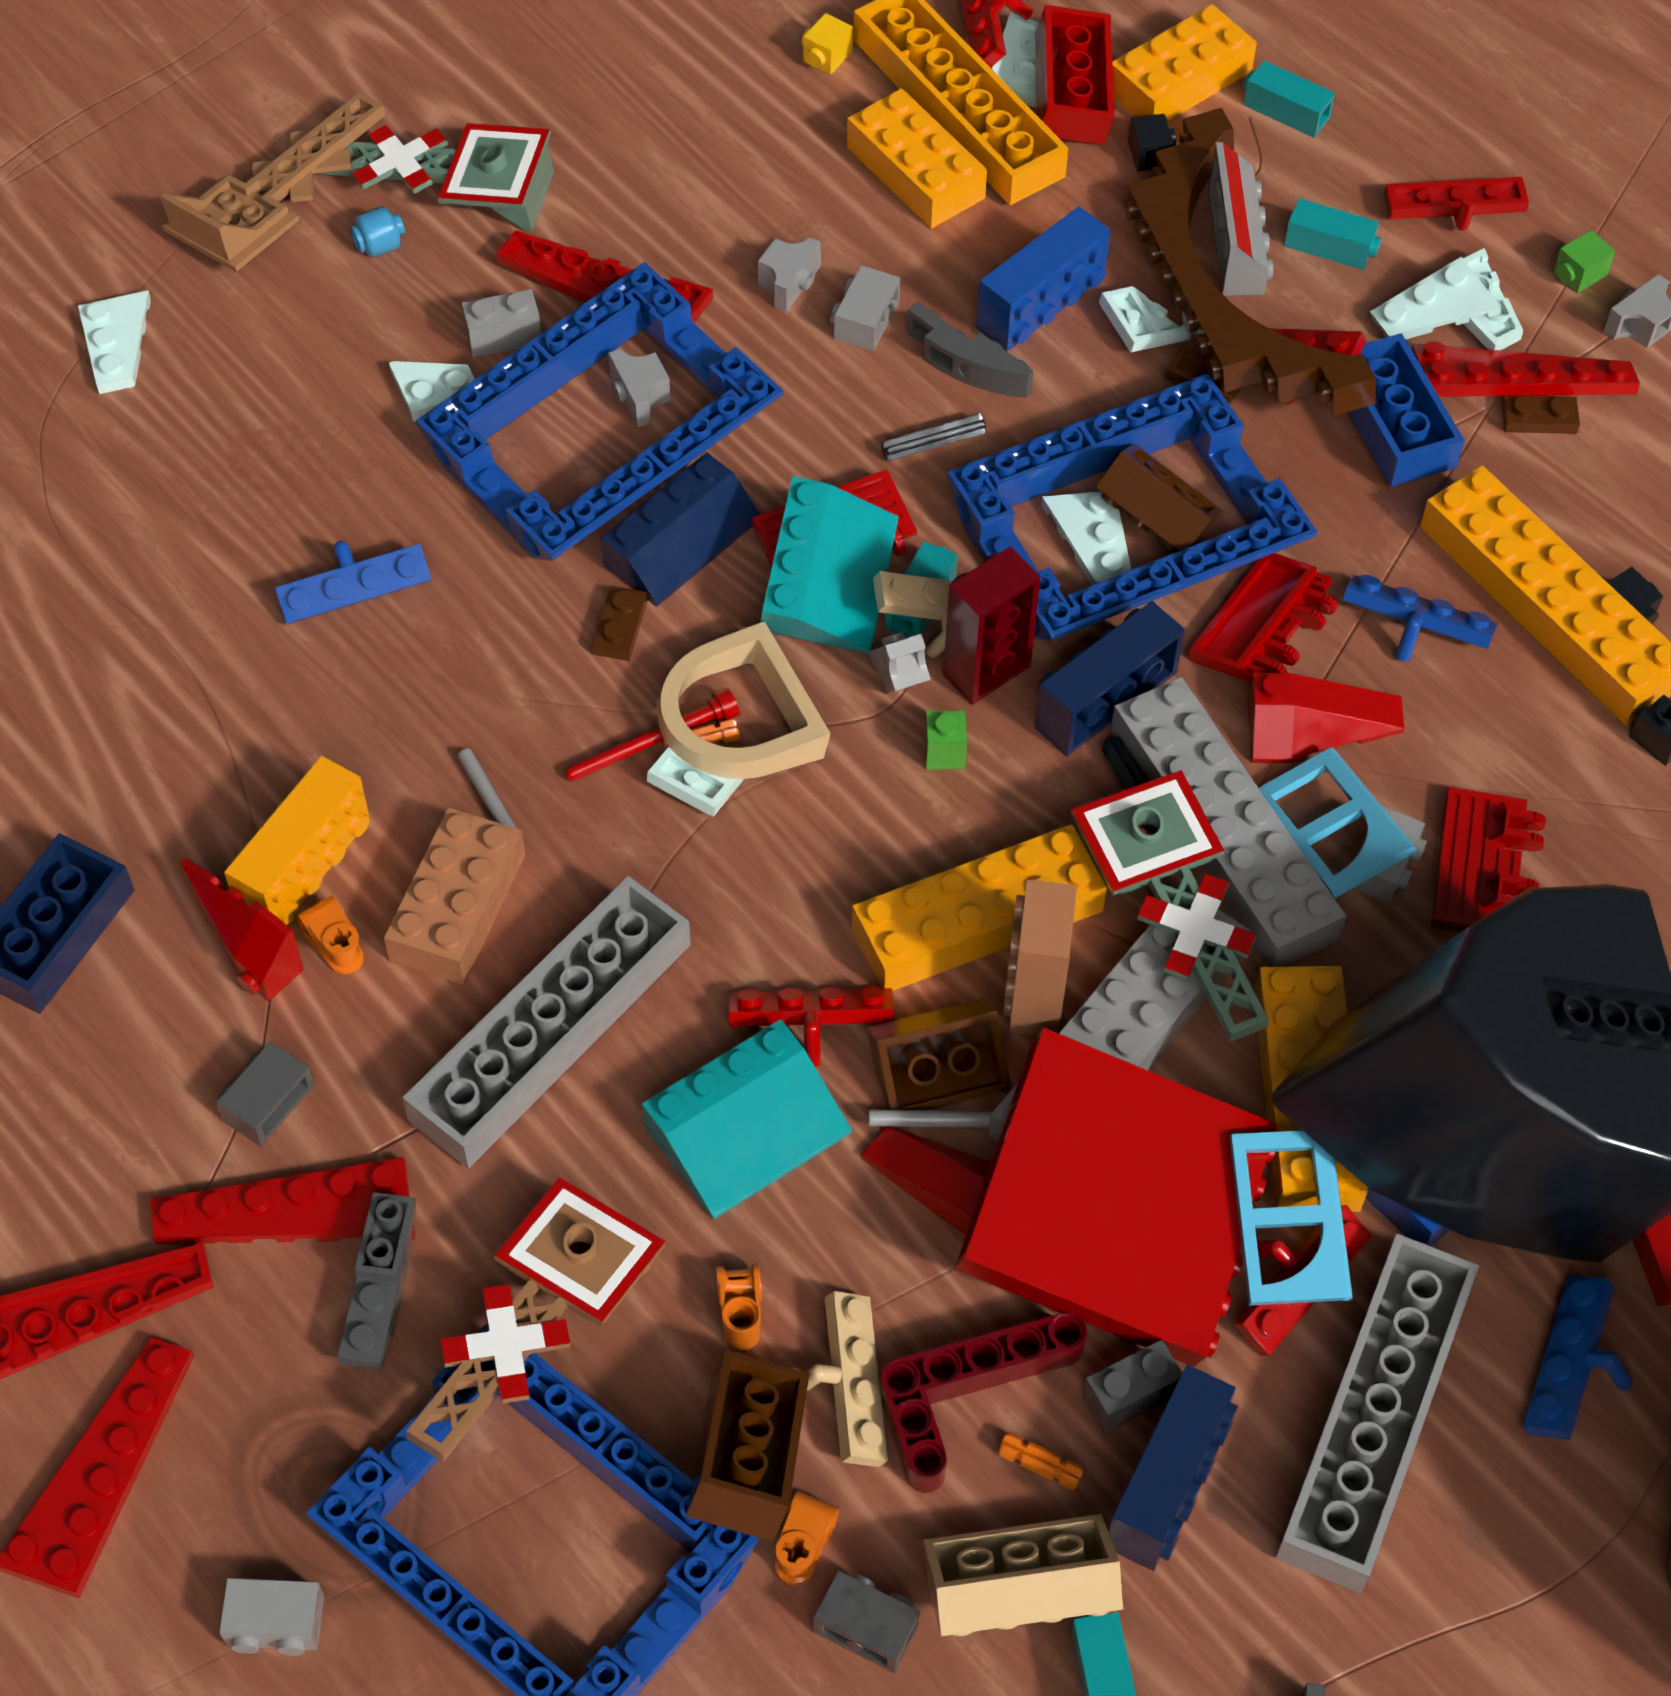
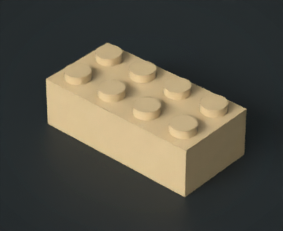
(1023, 1575)

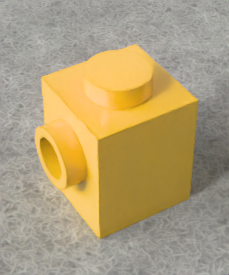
(827, 43)

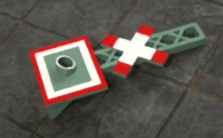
(490, 167)
(1182, 843)

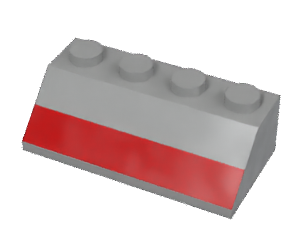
(1238, 224)

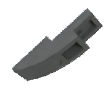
(971, 361)
(378, 1282)

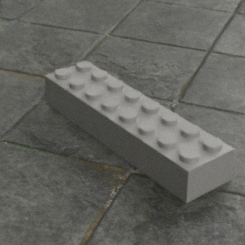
(1268, 875)
(1134, 1007)
(547, 1022)
(1378, 1414)

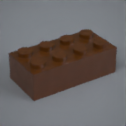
(748, 1445)

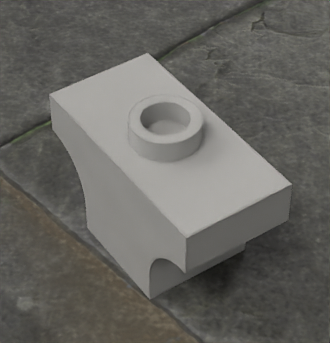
(789, 269)
(1642, 313)
(639, 383)
(901, 661)

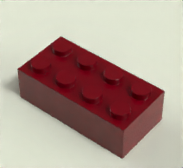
(990, 624)

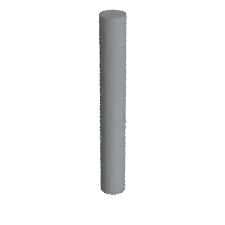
(484, 788)
(929, 1118)

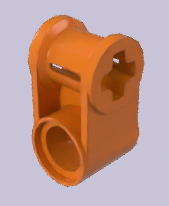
(332, 936)
(740, 1299)
(804, 1533)

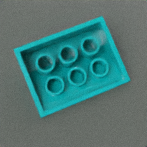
(827, 566)
(745, 1119)

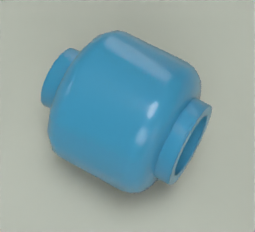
(377, 232)

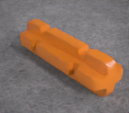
(726, 732)
(1041, 1460)

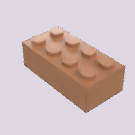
(455, 896)
(1039, 957)

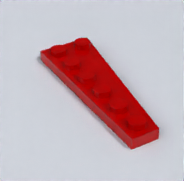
(579, 275)
(1508, 373)
(284, 1208)
(78, 1309)
(83, 1500)

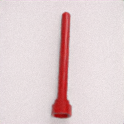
(720, 707)

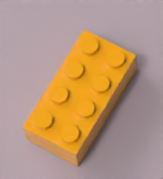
(1183, 65)
(916, 158)
(301, 840)

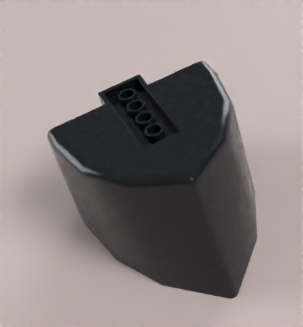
(1511, 1077)

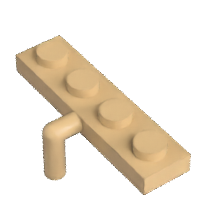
(916, 598)
(854, 1379)

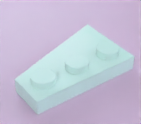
(1497, 330)
(1092, 532)

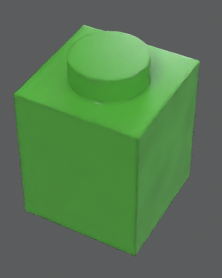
(1584, 261)
(945, 739)

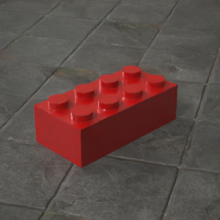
(1075, 73)

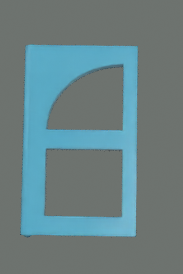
(1384, 841)
(1328, 1272)

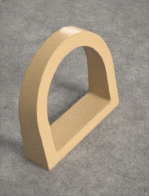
(746, 646)

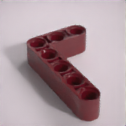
(966, 1379)

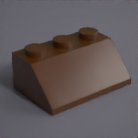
(1158, 499)
(940, 1056)

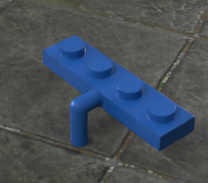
(352, 582)
(1419, 612)
(1571, 1356)

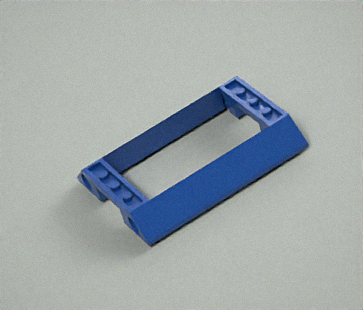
(633, 303)
(1186, 411)
(376, 1483)

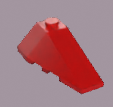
(1308, 715)
(251, 935)
(931, 1173)

